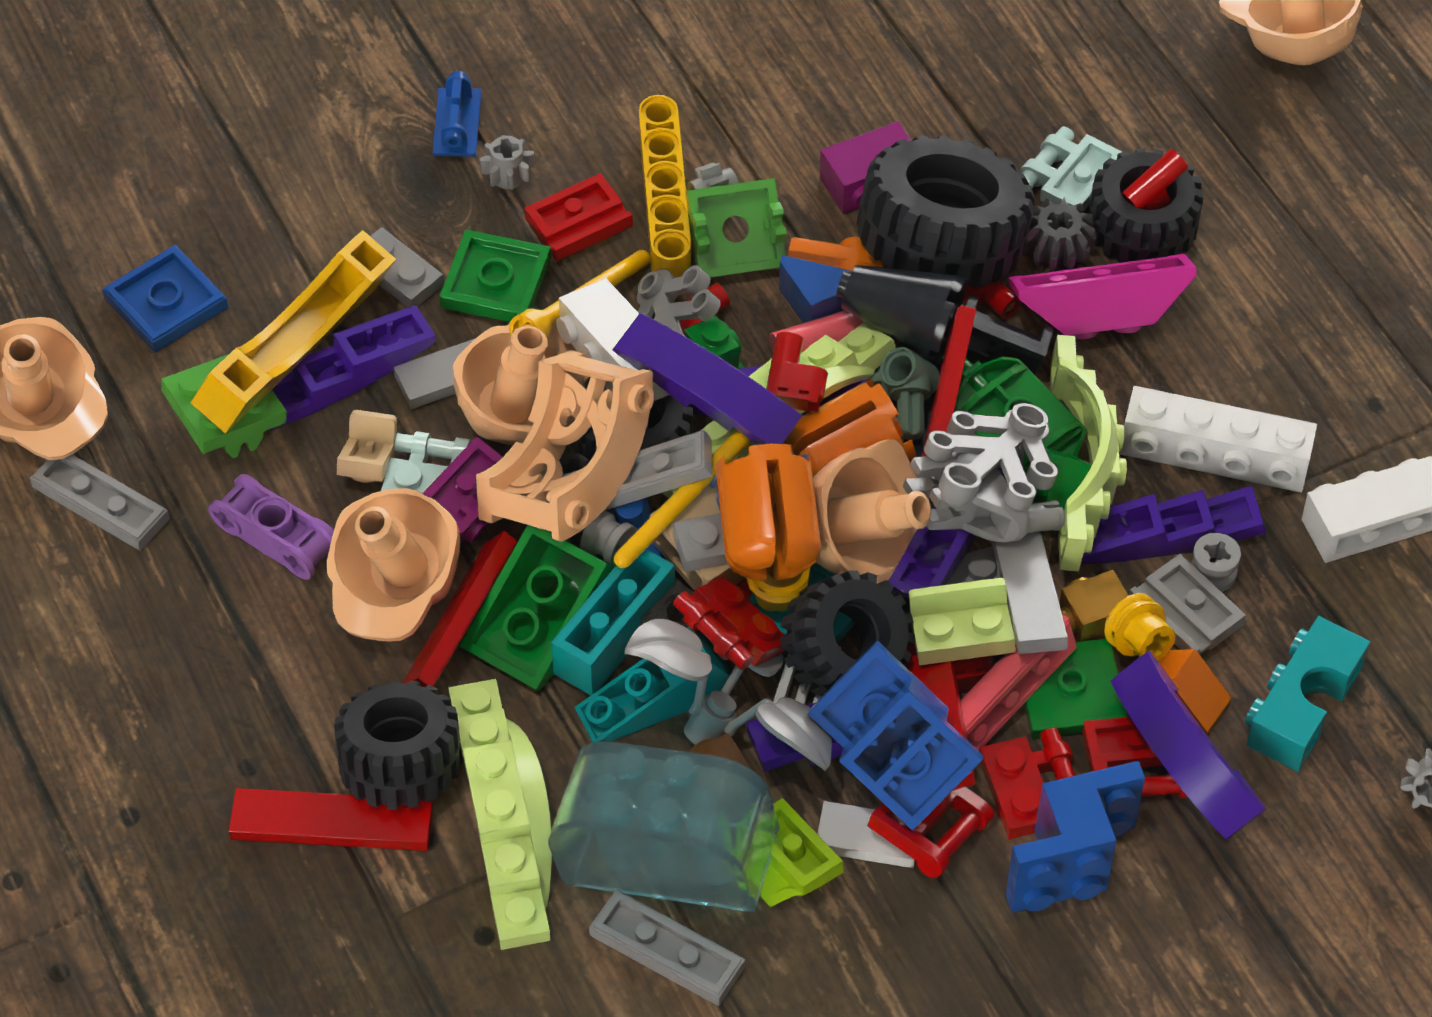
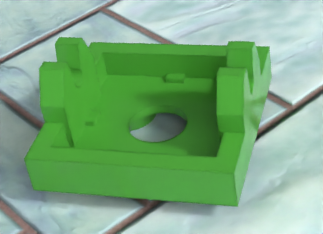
(760, 209)
(182, 388)

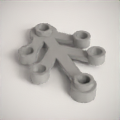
(660, 289)
(1021, 426)

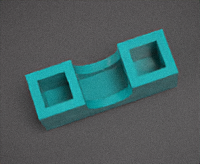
(1322, 661)

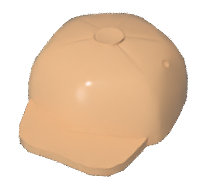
(1297, 29)
(499, 379)
(47, 389)
(866, 511)
(391, 563)

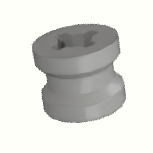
(606, 537)
(1227, 554)

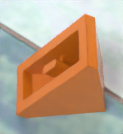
(1197, 686)

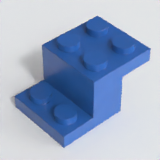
(895, 735)
(1074, 837)

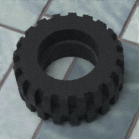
(945, 210)

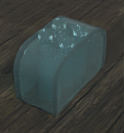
(665, 826)

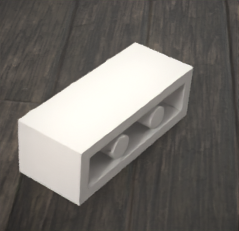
(594, 323)
(1370, 509)

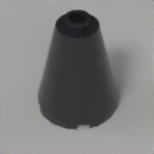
(904, 305)

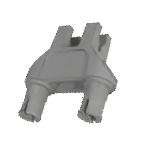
(987, 513)

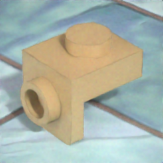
(368, 446)

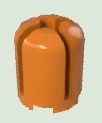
(847, 423)
(768, 512)

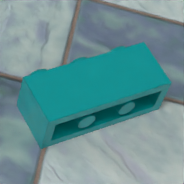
(599, 631)

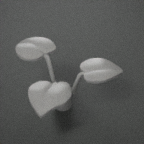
(714, 715)

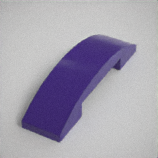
(1184, 747)

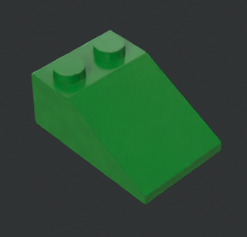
(531, 604)

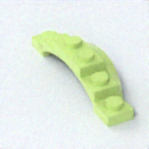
(845, 361)
(1104, 442)
(509, 813)

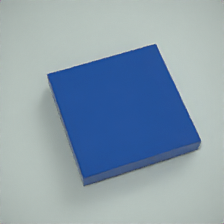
(165, 298)

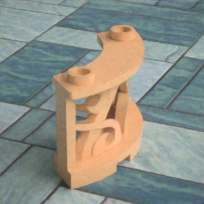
(561, 415)

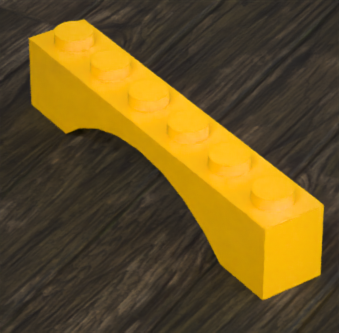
(268, 357)

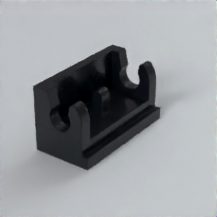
(996, 339)

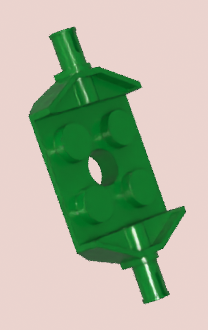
(1005, 382)

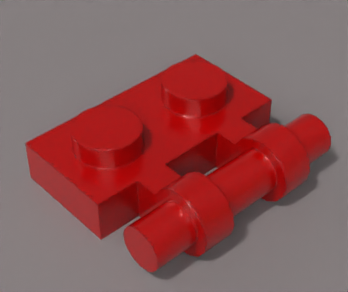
(731, 623)
(1016, 777)

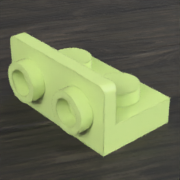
(961, 621)

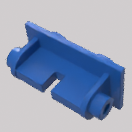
(457, 117)

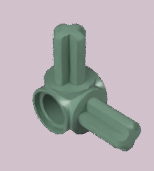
(909, 382)

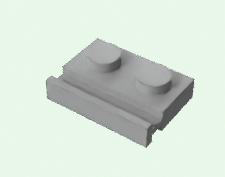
(1192, 605)

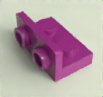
(457, 487)

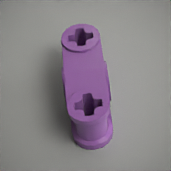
(273, 526)

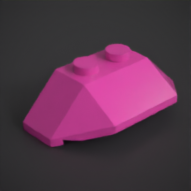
(1106, 296)

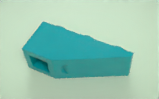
(645, 697)

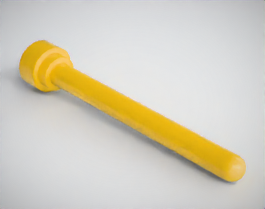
(616, 274)
(676, 504)

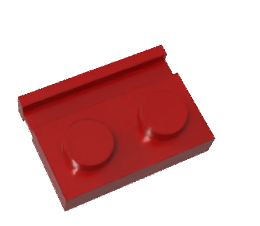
(578, 216)

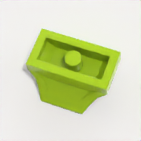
(798, 859)

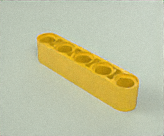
(664, 185)

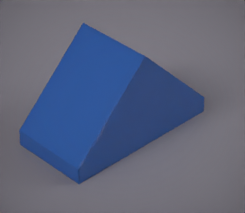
(810, 287)

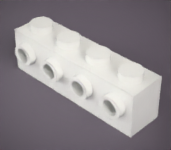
(1218, 439)

